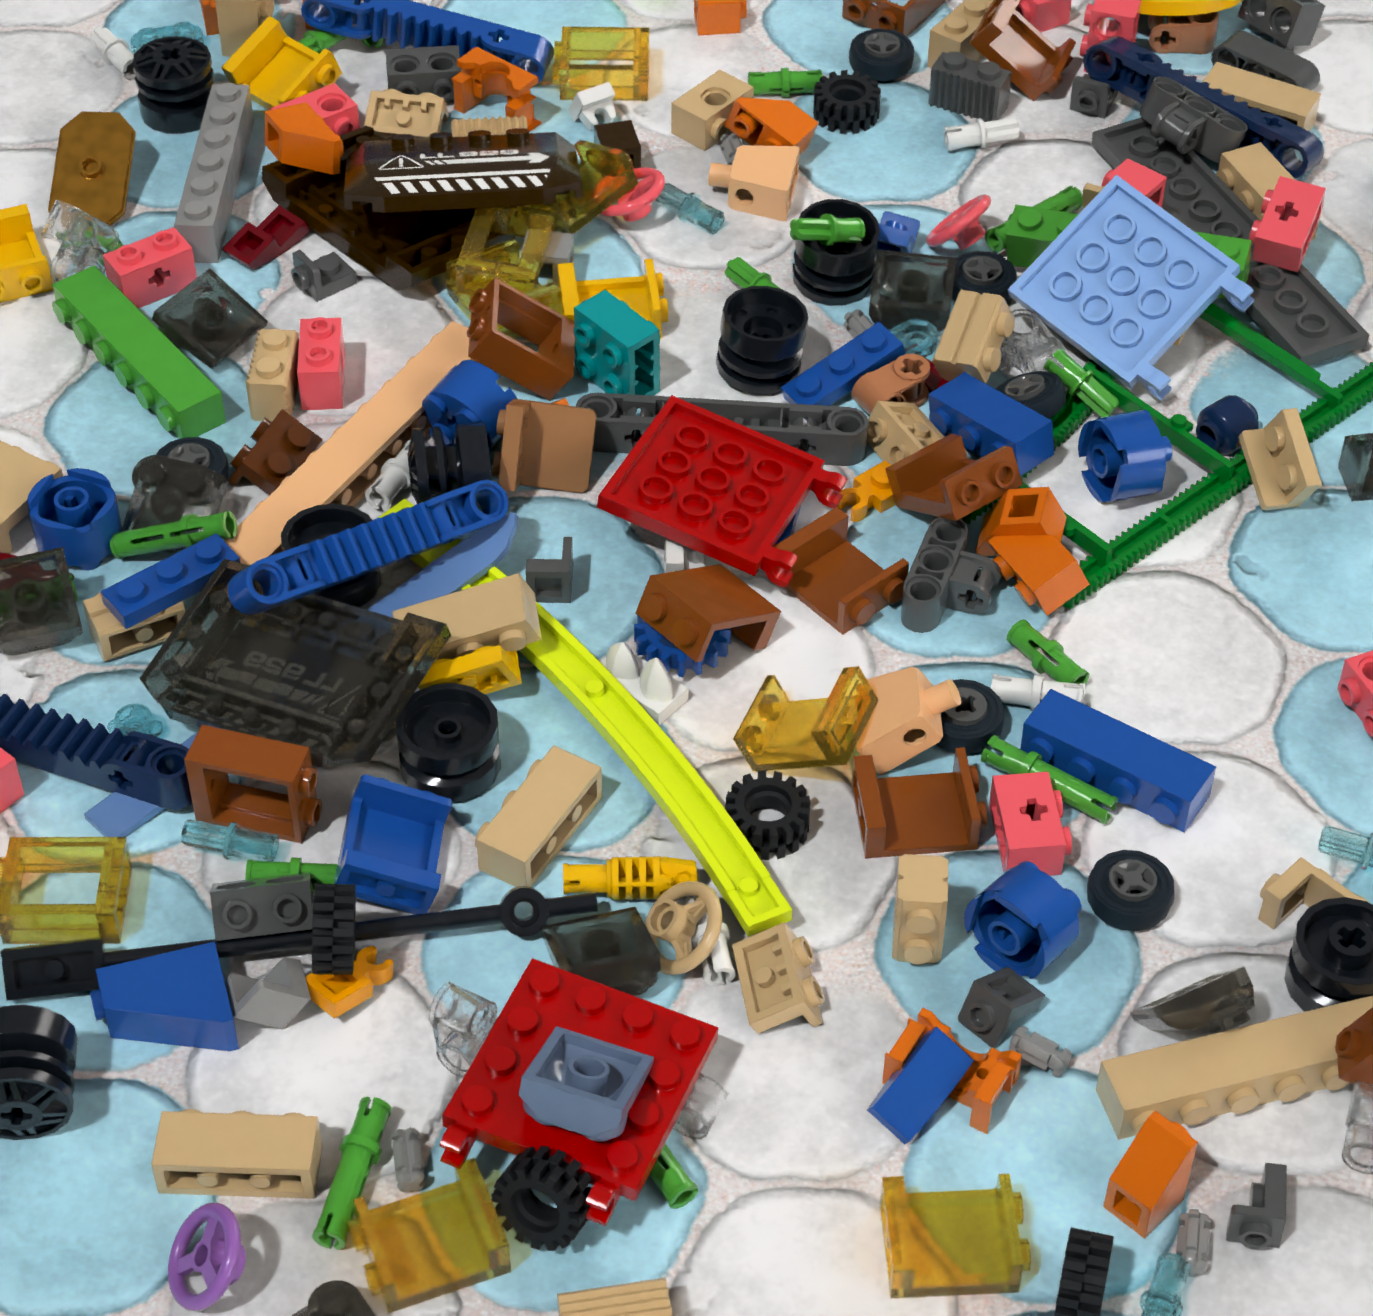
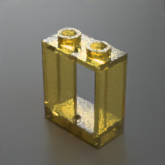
(603, 43)
(65, 921)

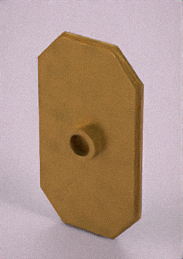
(94, 164)

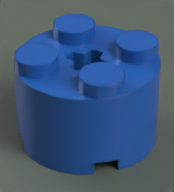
(467, 396)
(1124, 456)
(75, 514)
(1023, 920)

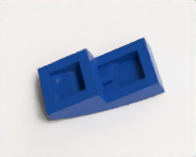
(920, 1085)

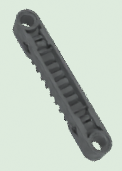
(831, 431)

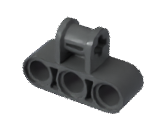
(1190, 120)
(946, 577)

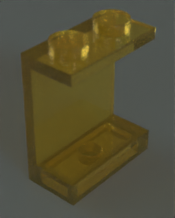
(805, 732)

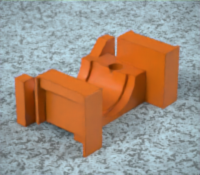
(490, 75)
(981, 1082)

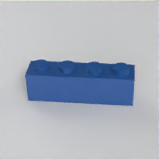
(1119, 759)

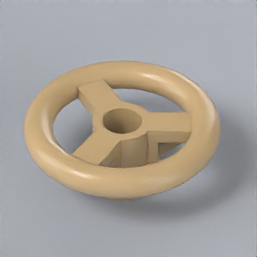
(678, 923)

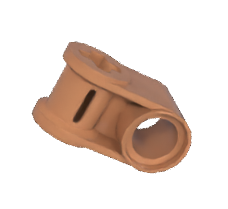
(1184, 33)
(895, 382)

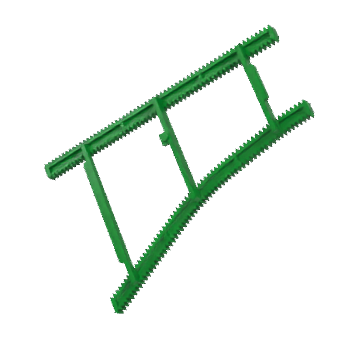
(1227, 475)

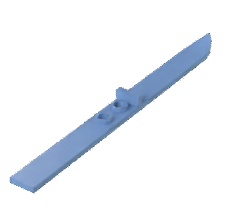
(461, 565)

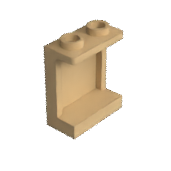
(17, 477)

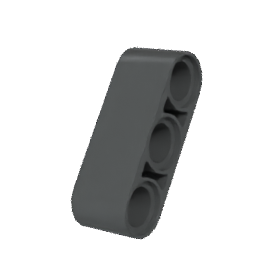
(1266, 59)

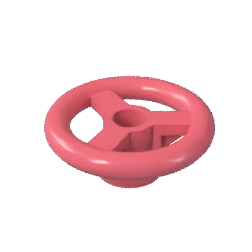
(637, 201)
(961, 224)

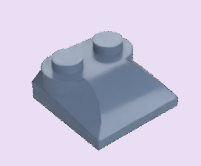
(583, 1084)

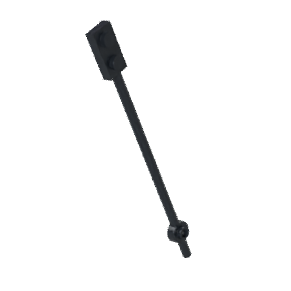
(73, 964)

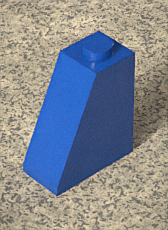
(168, 1000)

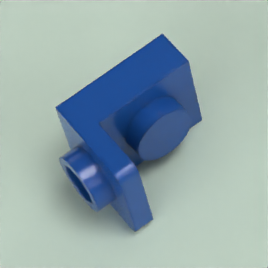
(897, 232)

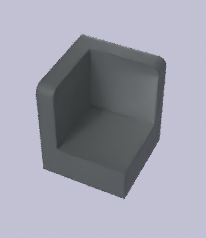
(552, 578)

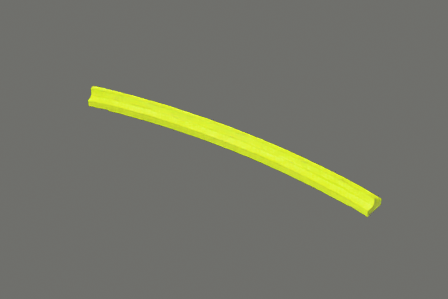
(654, 762)

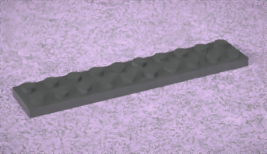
(1286, 304)

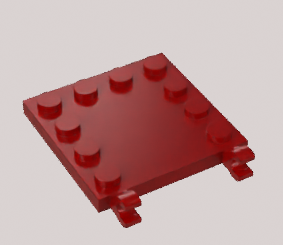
(718, 488)
(546, 997)

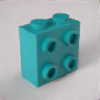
(616, 346)

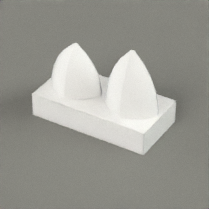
(646, 682)

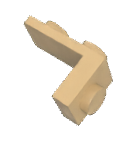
(1296, 886)

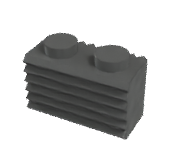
(969, 86)

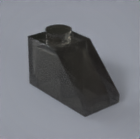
(1357, 466)

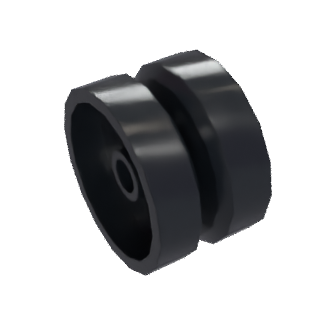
(324, 521)
(449, 741)
(1331, 954)

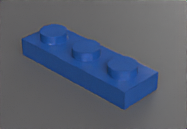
(840, 370)
(166, 581)

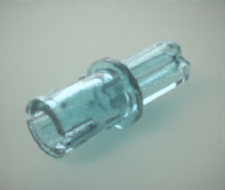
(691, 208)
(230, 840)
(1347, 845)
(1166, 1287)

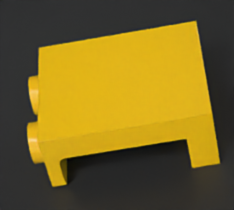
(279, 66)
(22, 265)
(637, 292)

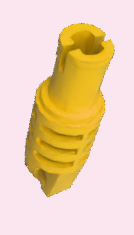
(628, 876)

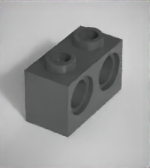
(1286, 21)
(423, 70)
(262, 906)

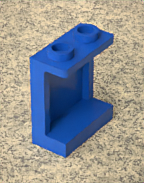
(393, 844)

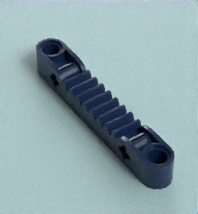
(1135, 68)
(95, 755)

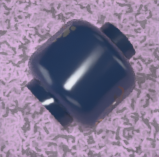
(1224, 422)

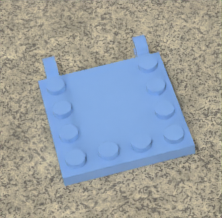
(1127, 284)

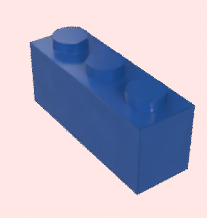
(990, 421)

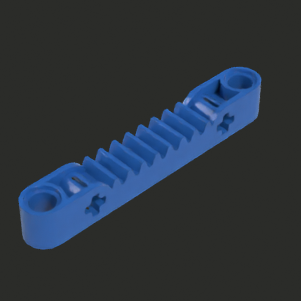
(428, 27)
(367, 547)

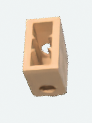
(759, 179)
(905, 717)

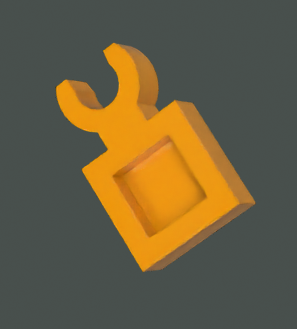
(868, 491)
(343, 992)

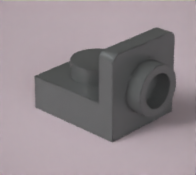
(1091, 96)
(322, 276)
(997, 1002)
(1265, 1217)

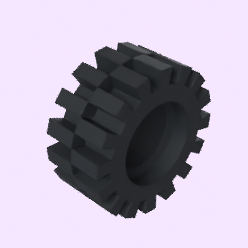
(846, 102)
(775, 795)
(333, 929)
(528, 1213)
(1084, 1273)

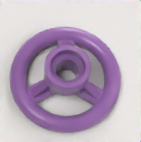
(216, 1256)

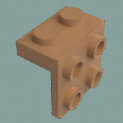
(545, 446)

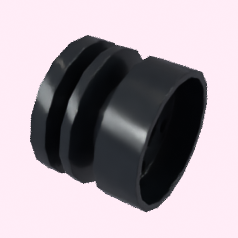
(173, 83)
(838, 271)
(761, 339)
(449, 466)
(35, 1071)

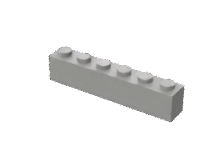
(215, 170)

